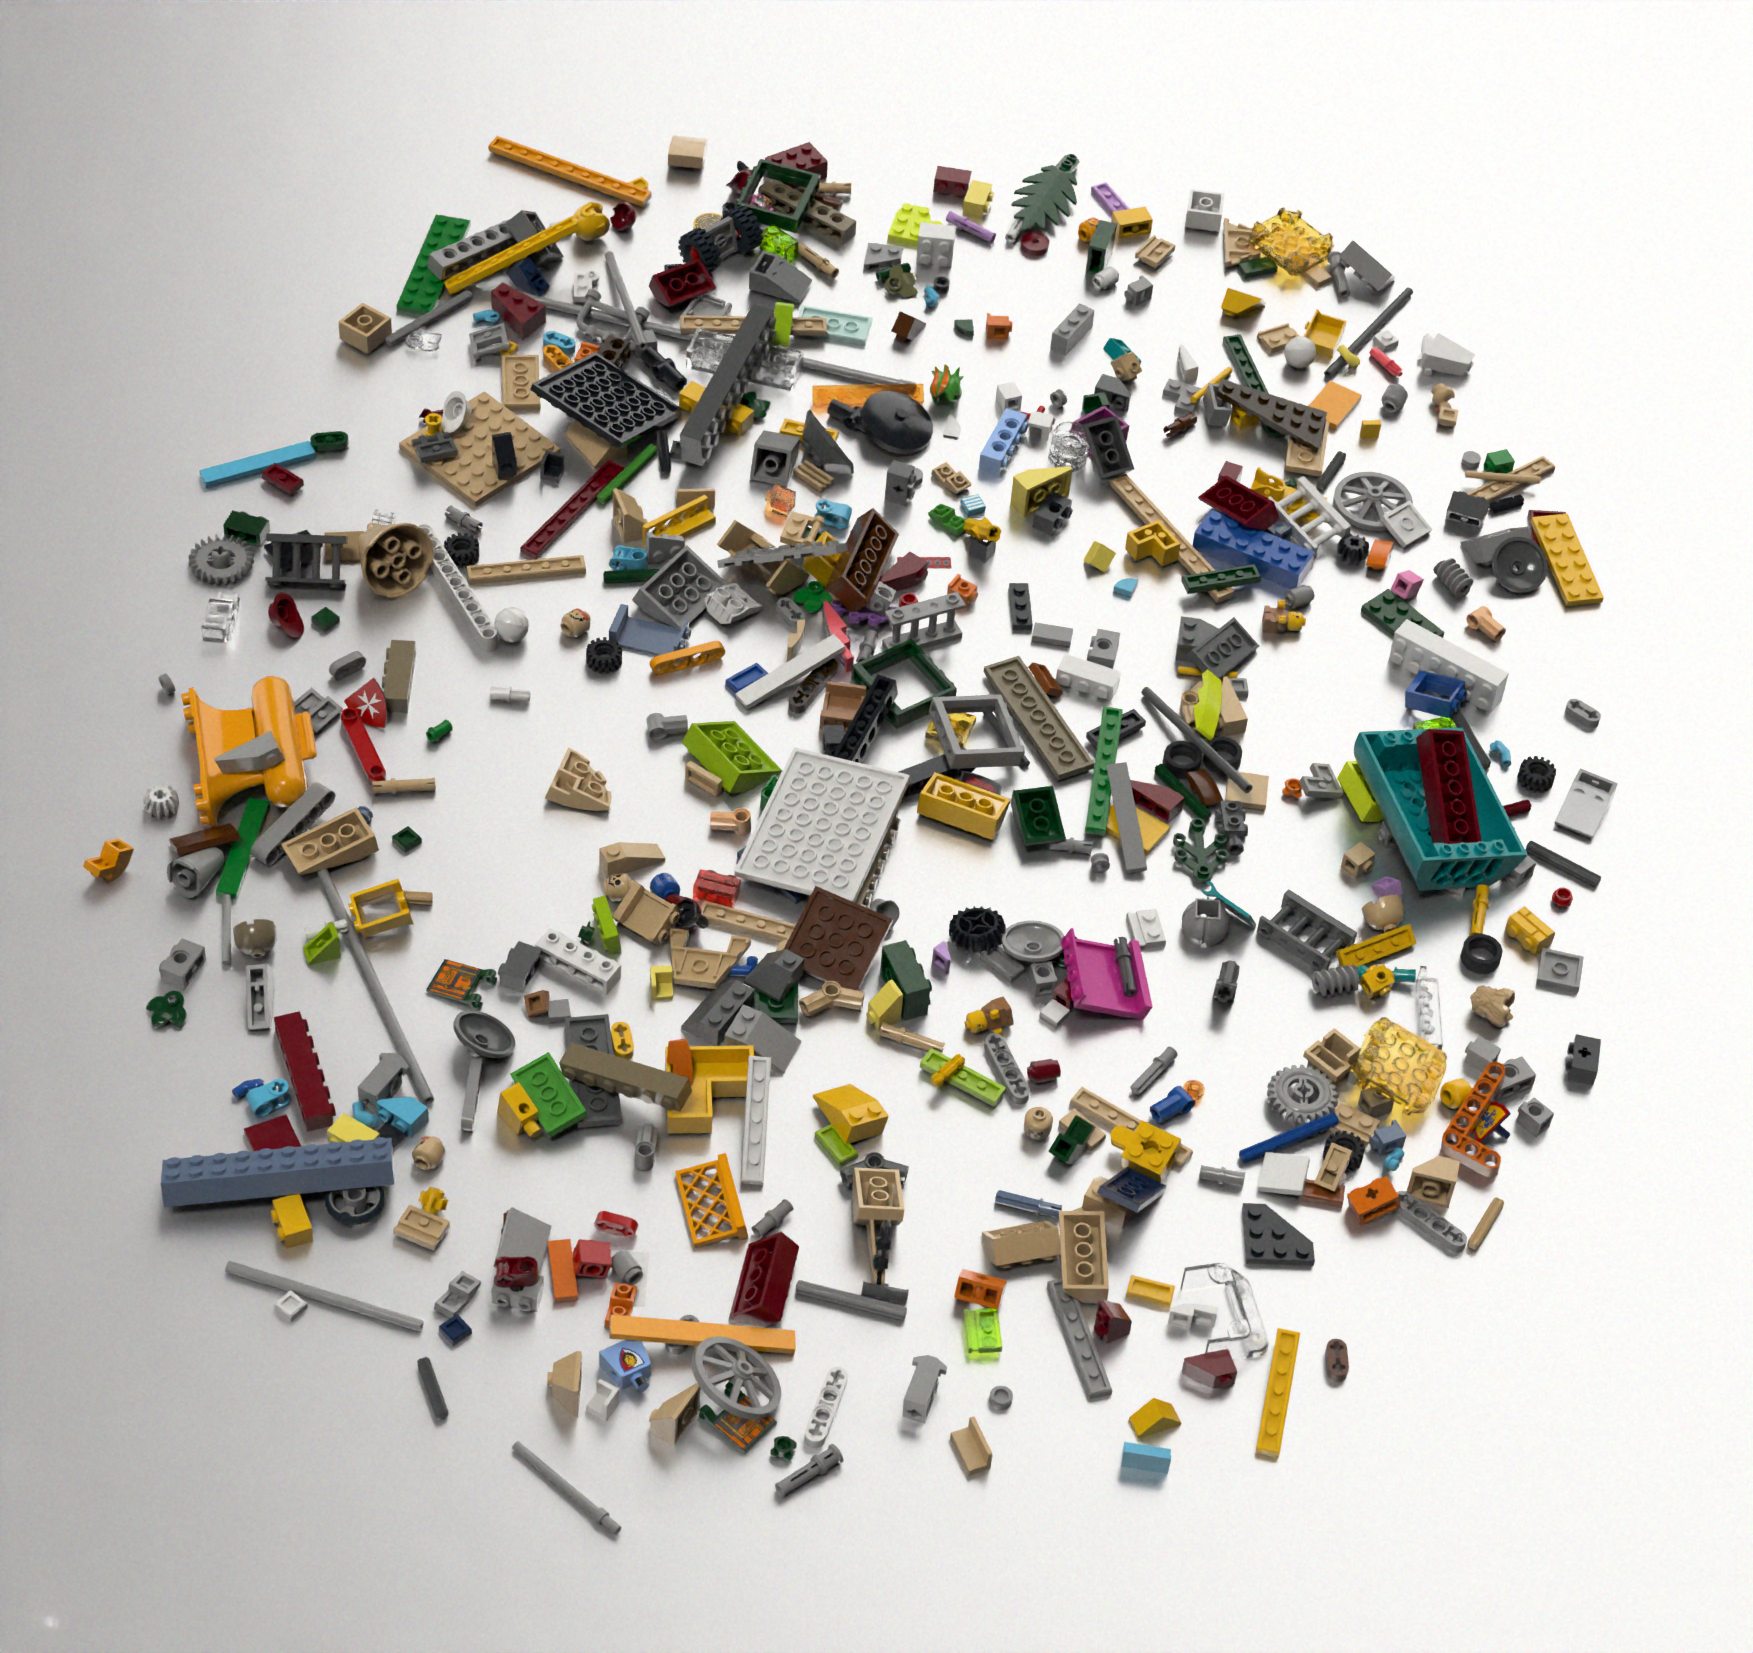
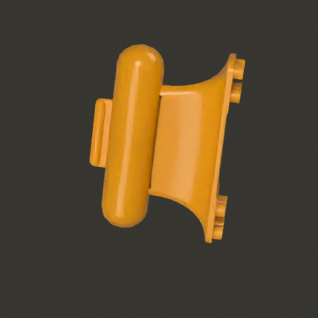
(224, 730)

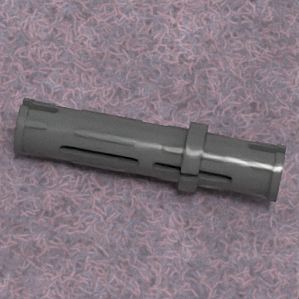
(1124, 960)

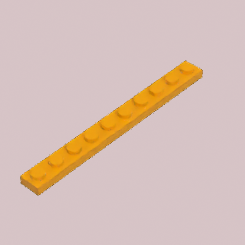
(570, 171)

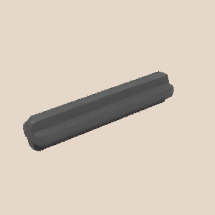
(1331, 470)
(432, 1388)

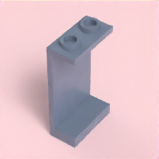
(647, 635)

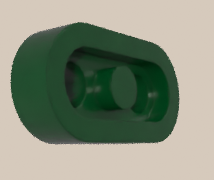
(329, 441)

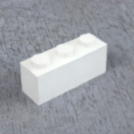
(1088, 677)

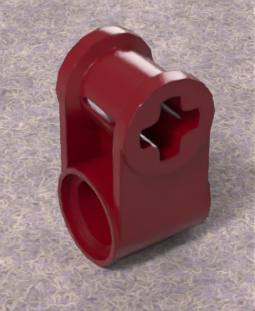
(515, 1271)

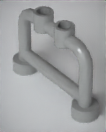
(591, 331)

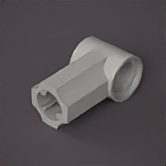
(661, 726)
(646, 1147)

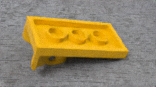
(1279, 491)

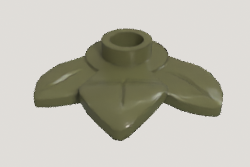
(903, 281)

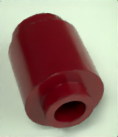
(1043, 1070)

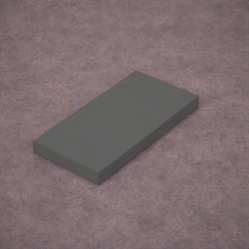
(1224, 649)

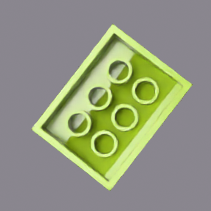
(730, 755)

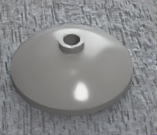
(1033, 941)

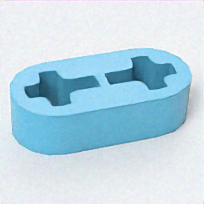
(563, 342)

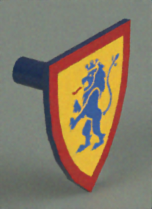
(1491, 1121)

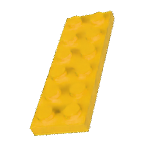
(1567, 560)

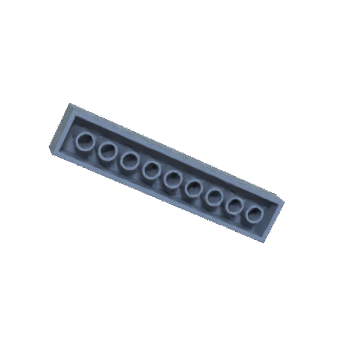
(277, 1172)

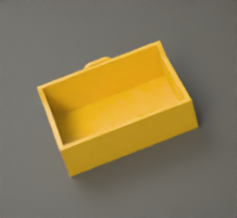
(1325, 333)

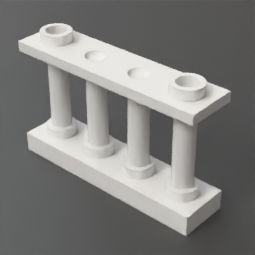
(1316, 502)

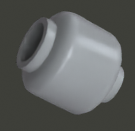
(1394, 398)

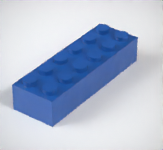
(1242, 546)

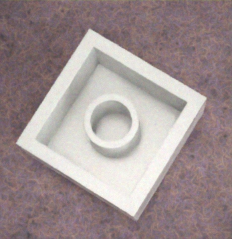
(1204, 210)
(935, 244)

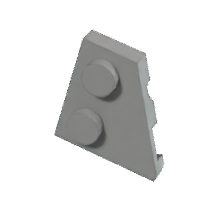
(882, 255)

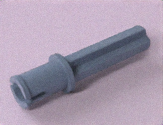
(1028, 1204)

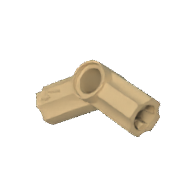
(1188, 700)
(831, 997)

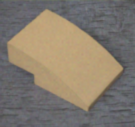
(687, 151)

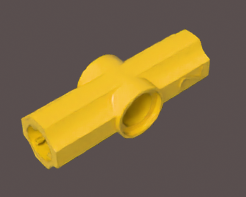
(982, 529)

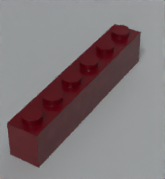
(303, 1071)

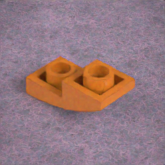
(1379, 554)
(680, 1056)
(621, 1301)

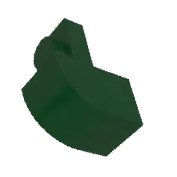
(1072, 1144)

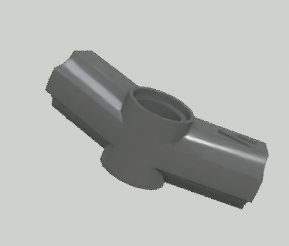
(1226, 984)
(876, 1161)

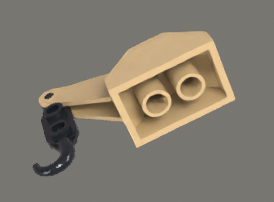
(877, 1201)

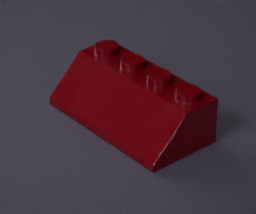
(1241, 503)
(764, 1280)

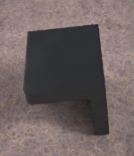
(552, 467)
(981, 550)

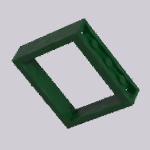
(786, 174)
(909, 649)

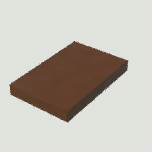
(204, 839)

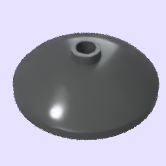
(1528, 560)
(483, 1034)

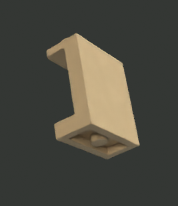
(646, 914)

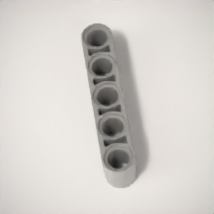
(293, 823)

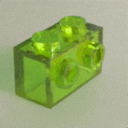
(779, 243)

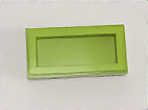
(835, 1146)

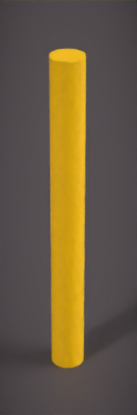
(1216, 380)

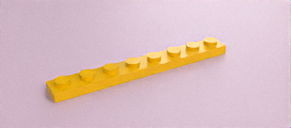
(507, 257)

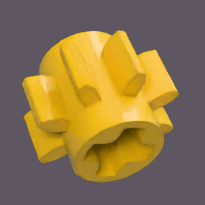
(433, 1200)

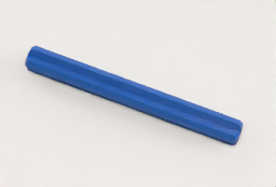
(1288, 1137)

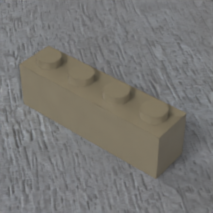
(399, 675)

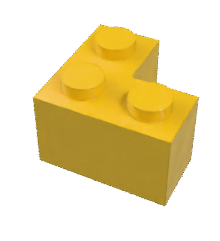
(1153, 540)

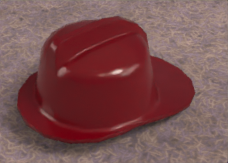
(285, 615)

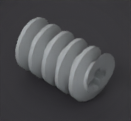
(1453, 577)
(1335, 979)

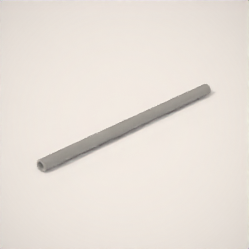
(626, 301)

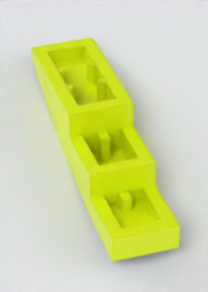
(1209, 705)

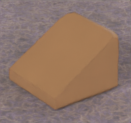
(537, 1002)

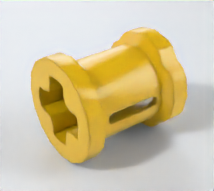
(433, 424)

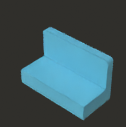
(1146, 1457)

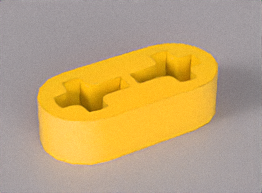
(618, 1041)

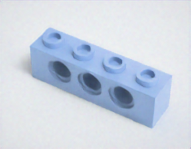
(1003, 441)

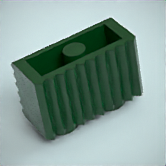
(247, 527)

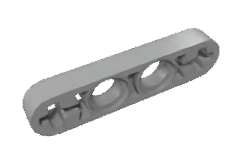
(1007, 1068)
(472, 1094)
(1432, 1218)

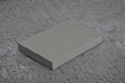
(523, 1237)

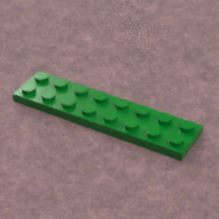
(423, 286)

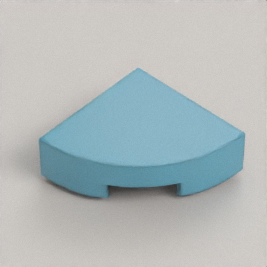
(1126, 586)

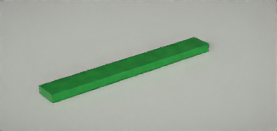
(1105, 755)

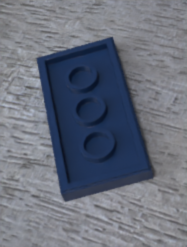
(1132, 1189)

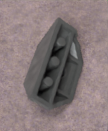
(824, 448)

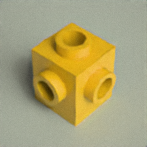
(1377, 981)

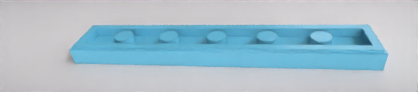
(257, 463)

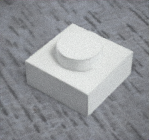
(1386, 340)

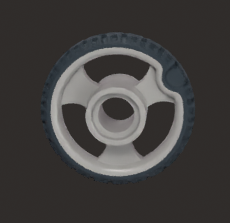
(355, 1204)

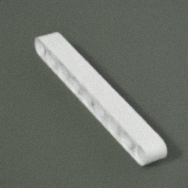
(461, 595)

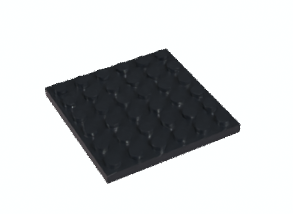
(606, 400)

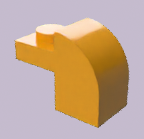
(112, 860)

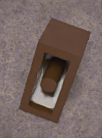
(907, 327)

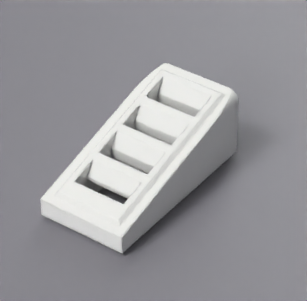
(1187, 364)

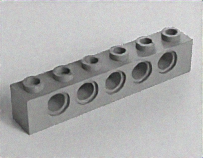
(470, 251)

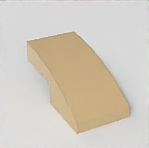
(796, 640)

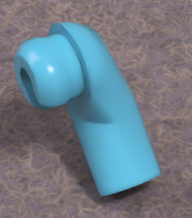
(933, 296)
(488, 315)
(1498, 746)
(362, 1116)
(1392, 1160)

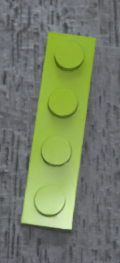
(965, 1078)

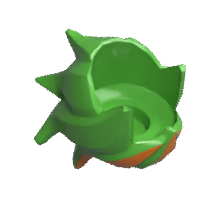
(946, 385)

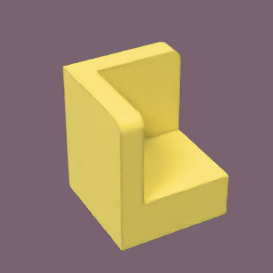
(1099, 556)
(661, 982)

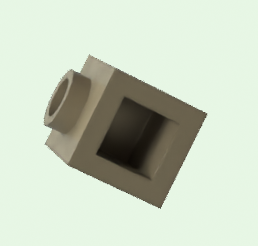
(1374, 1103)

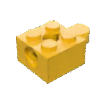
(1140, 1154)

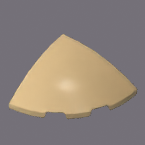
(579, 785)

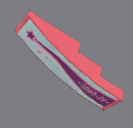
(835, 625)

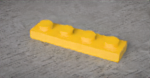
(1377, 946)

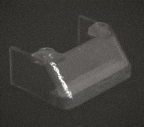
(1247, 1332)

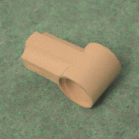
(1483, 620)
(738, 821)

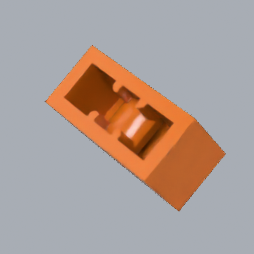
(1373, 1200)
(980, 1289)

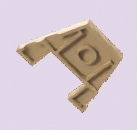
(703, 966)

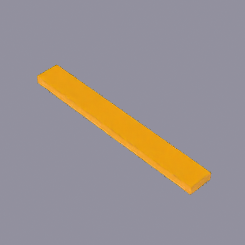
(695, 1332)

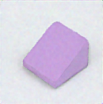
(1387, 886)
(941, 957)

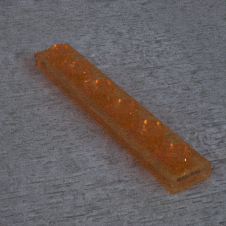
(860, 393)

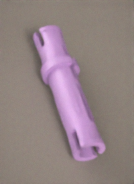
(964, 224)

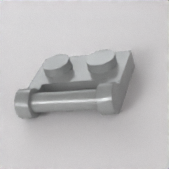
(488, 337)

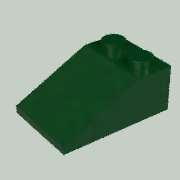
(1037, 815)

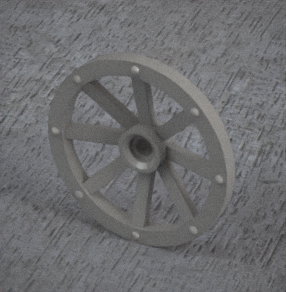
(1371, 496)
(740, 1374)

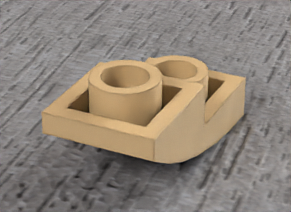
(950, 479)

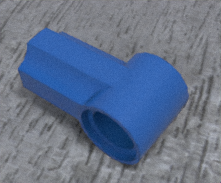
(1176, 1102)

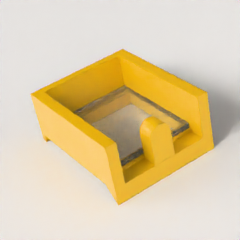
(380, 908)

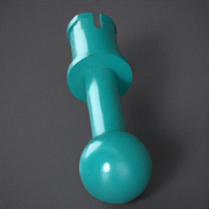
(1400, 975)

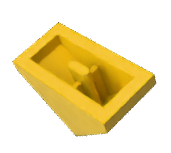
(1154, 1418)

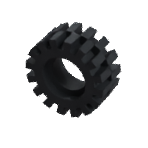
(462, 542)
(604, 663)
(1535, 782)
(1350, 1143)

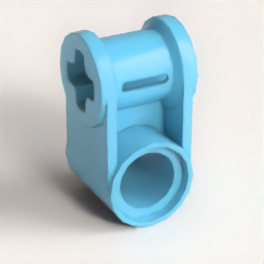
(835, 514)
(629, 558)
(268, 1099)

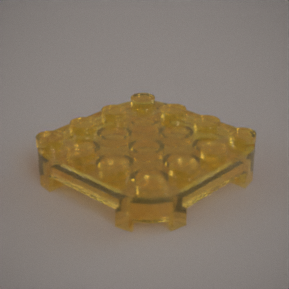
(1291, 241)
(1400, 1066)

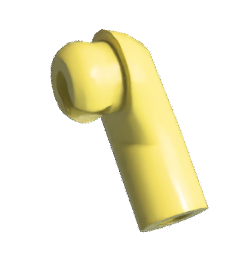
(1349, 357)

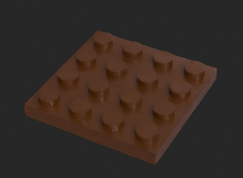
(837, 938)

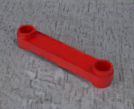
(362, 745)

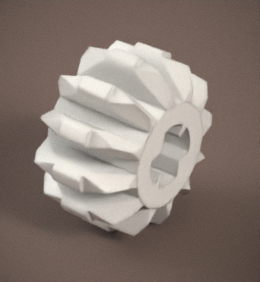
(161, 801)

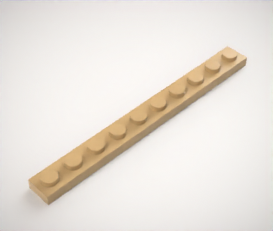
(1149, 513)

